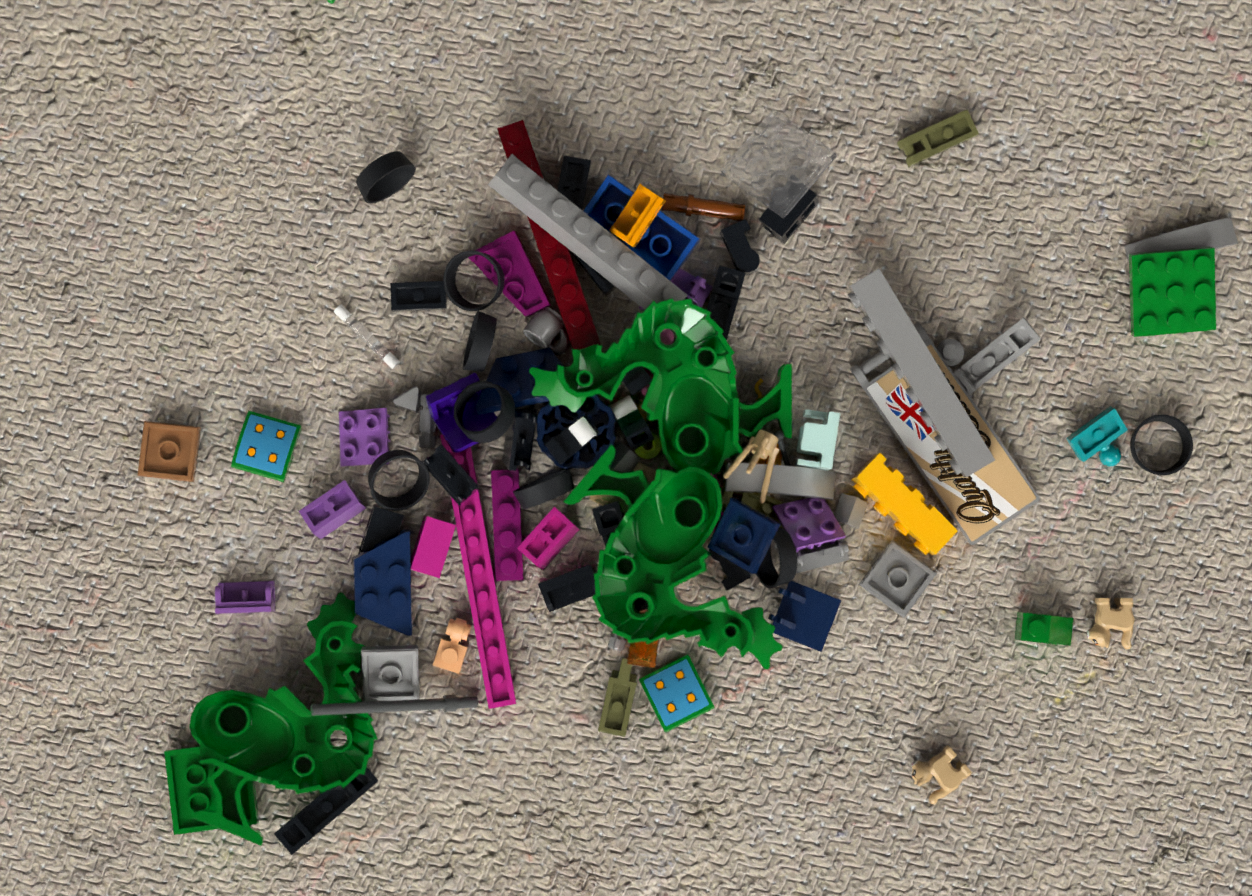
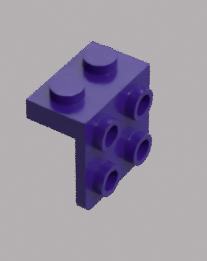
(441, 408)

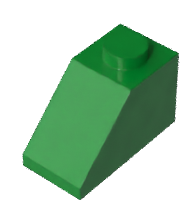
(1043, 628)

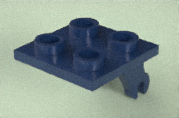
(805, 615)

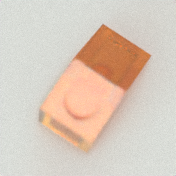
(643, 654)

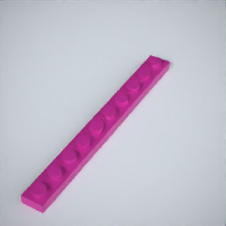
(482, 591)

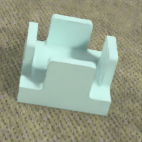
(818, 439)

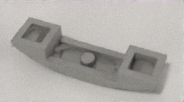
(1210, 234)
(997, 355)
(784, 481)

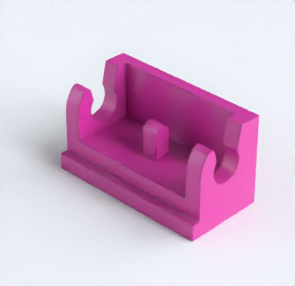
(548, 538)
(431, 546)

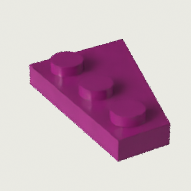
(521, 280)

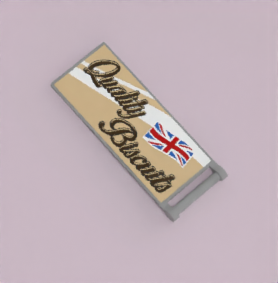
(974, 502)

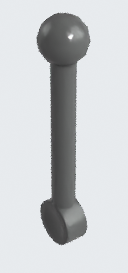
(780, 435)

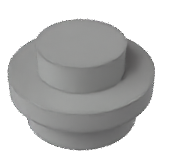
(951, 351)

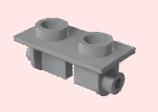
(822, 556)

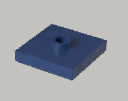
(743, 535)

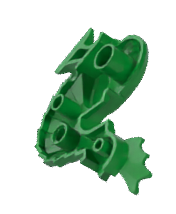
(690, 386)
(659, 549)
(277, 736)

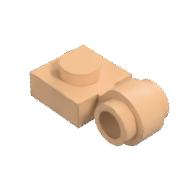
(451, 653)

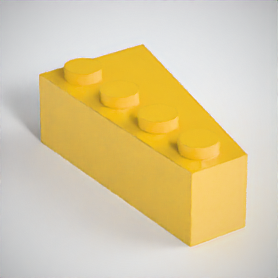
(903, 505)

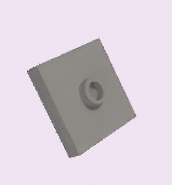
(897, 578)
(390, 673)

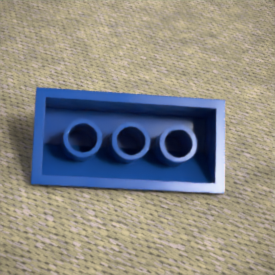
(665, 242)

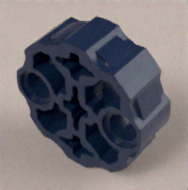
(582, 459)

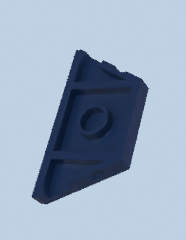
(513, 375)
(384, 583)

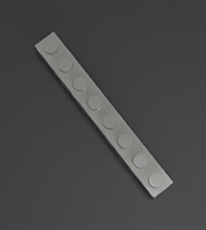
(582, 234)
(921, 373)

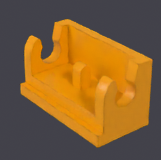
(637, 215)

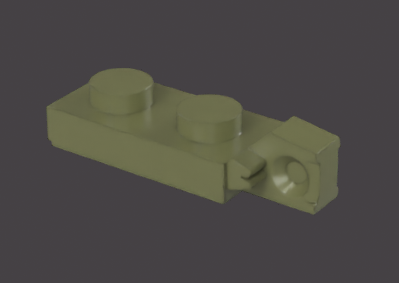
(618, 700)

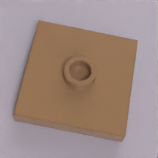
(169, 451)

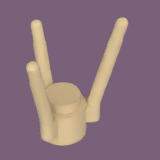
(763, 446)

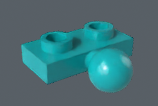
(1096, 437)

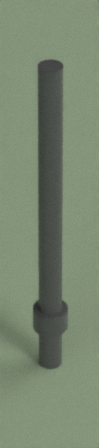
(448, 703)

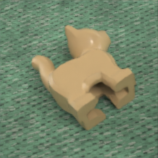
(1107, 618)
(940, 767)

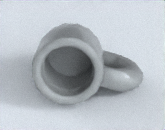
(543, 330)

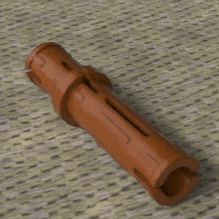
(705, 207)

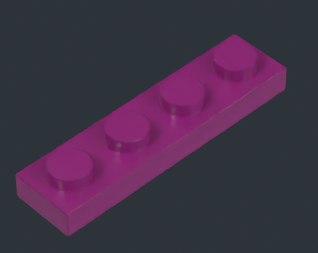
(506, 525)

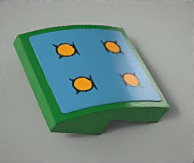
(266, 446)
(676, 693)

